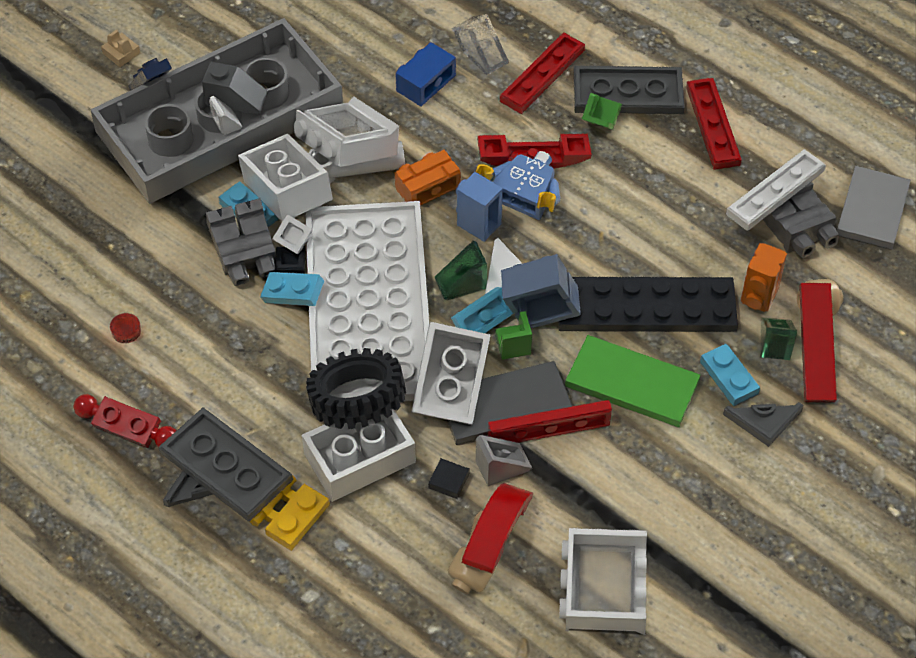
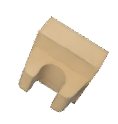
(120, 48)

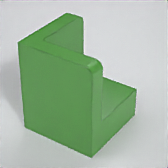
(601, 111)
(516, 339)

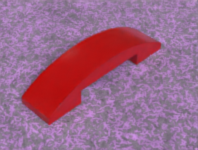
(565, 152)
(495, 527)

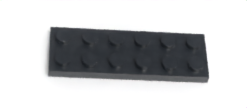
(654, 305)

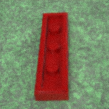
(542, 73)
(713, 123)
(817, 342)
(552, 422)

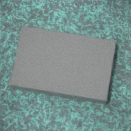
(873, 207)

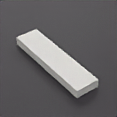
(775, 190)

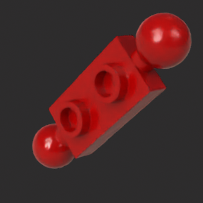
(122, 420)

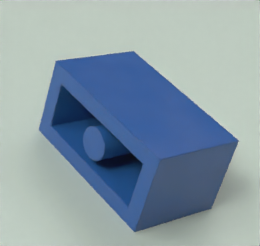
(425, 74)

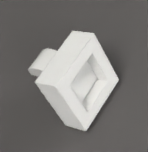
(292, 234)

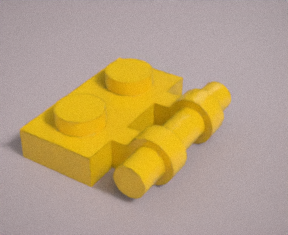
(295, 517)

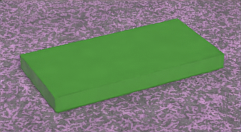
(633, 380)

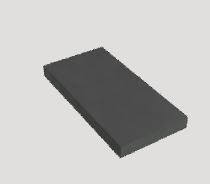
(635, 87)
(513, 395)
(226, 464)

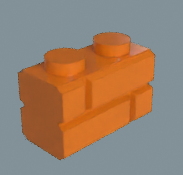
(427, 178)
(763, 277)

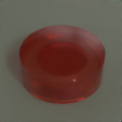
(125, 328)

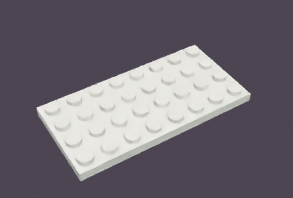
(370, 287)

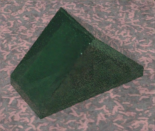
(463, 274)
(777, 338)

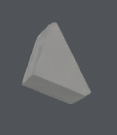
(500, 459)

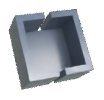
(541, 290)

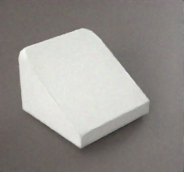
(224, 116)

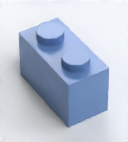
(479, 206)

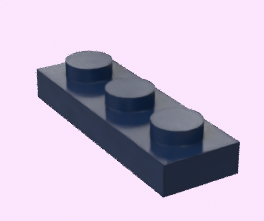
(149, 72)

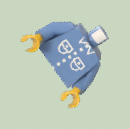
(526, 183)

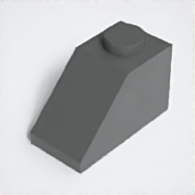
(233, 88)

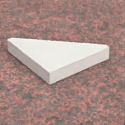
(501, 259)

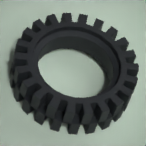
(359, 408)

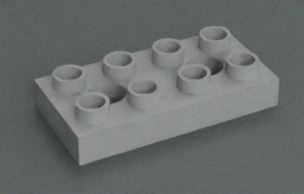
(177, 103)

